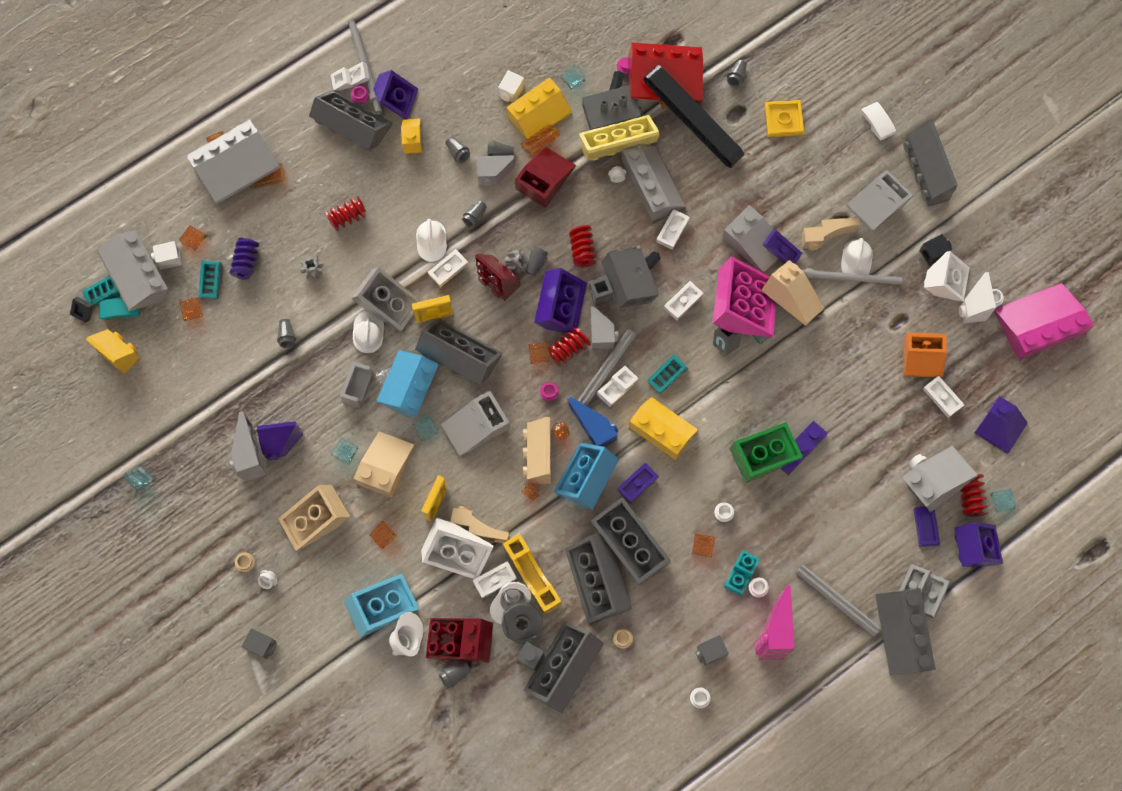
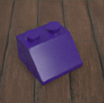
(978, 545)

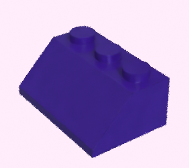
(560, 301)

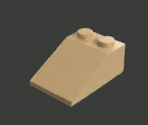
(794, 292)
(383, 464)
(314, 516)

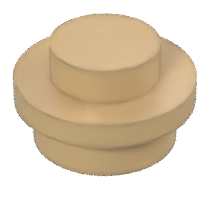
(244, 562)
(622, 638)

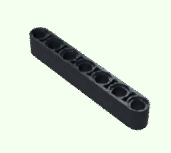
(693, 116)

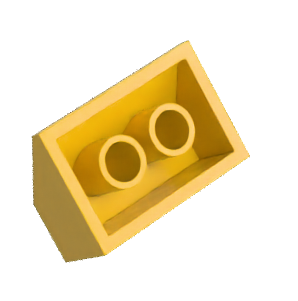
(538, 109)
(662, 428)

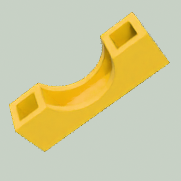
(531, 574)

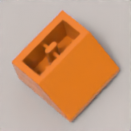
(924, 354)

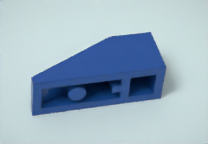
(595, 425)

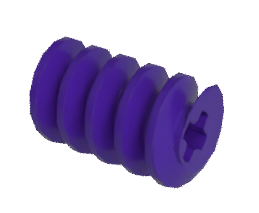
(243, 257)

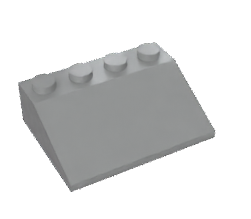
(233, 161)

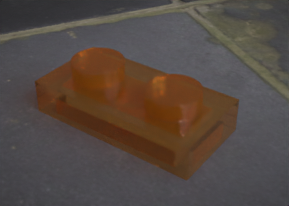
(540, 139)
(274, 178)

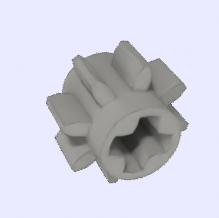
(516, 261)
(313, 271)

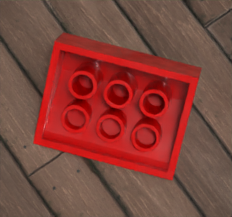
(680, 62)

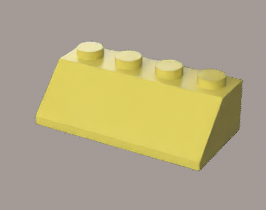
(618, 137)

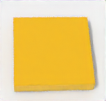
(784, 118)
(432, 309)
(434, 499)

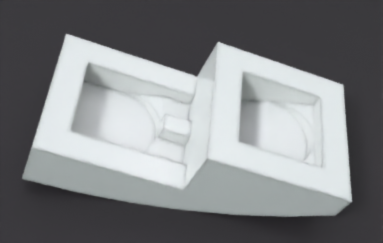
(351, 77)
(879, 120)
(617, 386)

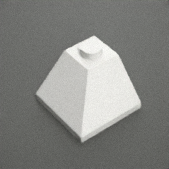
(948, 277)
(979, 302)

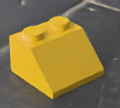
(113, 349)

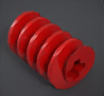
(346, 213)
(580, 245)
(568, 345)
(972, 498)

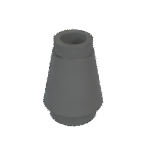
(737, 74)
(458, 149)
(499, 149)
(473, 216)
(536, 260)
(286, 336)
(453, 674)

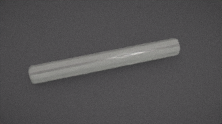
(607, 367)
(839, 601)

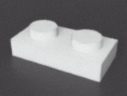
(672, 229)
(448, 268)
(683, 300)
(943, 396)
(494, 579)

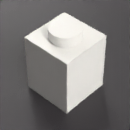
(511, 86)
(166, 255)

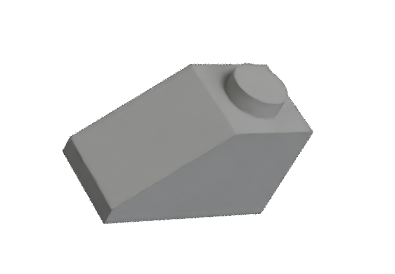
(493, 168)
(602, 331)

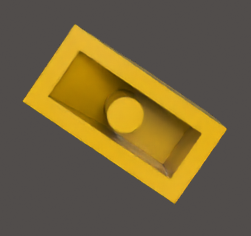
(411, 136)

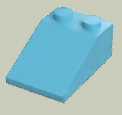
(380, 604)

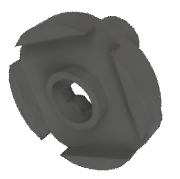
(521, 611)

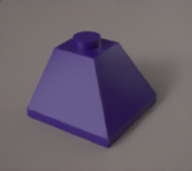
(395, 93)
(1002, 425)
(278, 438)

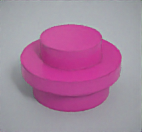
(622, 65)
(359, 94)
(549, 391)

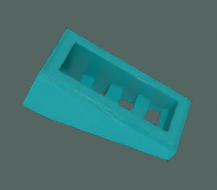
(203, 272)
(104, 283)
(678, 362)

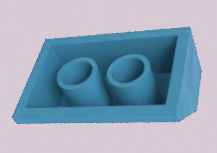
(407, 383)
(586, 475)

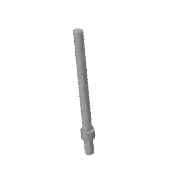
(360, 50)
(851, 277)

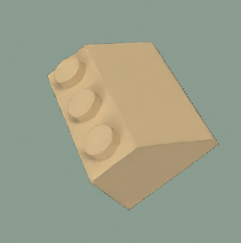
(537, 451)

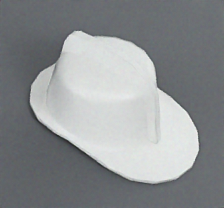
(431, 240)
(857, 257)
(368, 332)
(508, 595)
(407, 635)

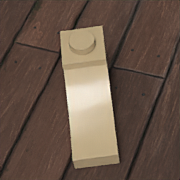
(815, 236)
(465, 519)

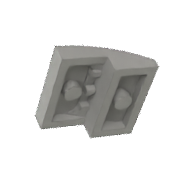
(932, 588)

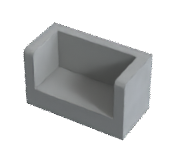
(356, 384)

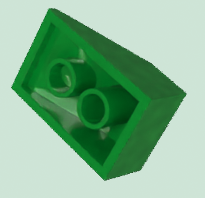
(765, 452)

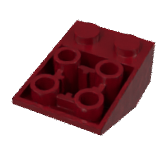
(543, 176)
(496, 276)
(459, 639)

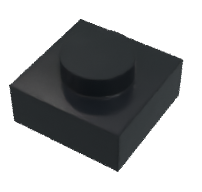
(81, 309)

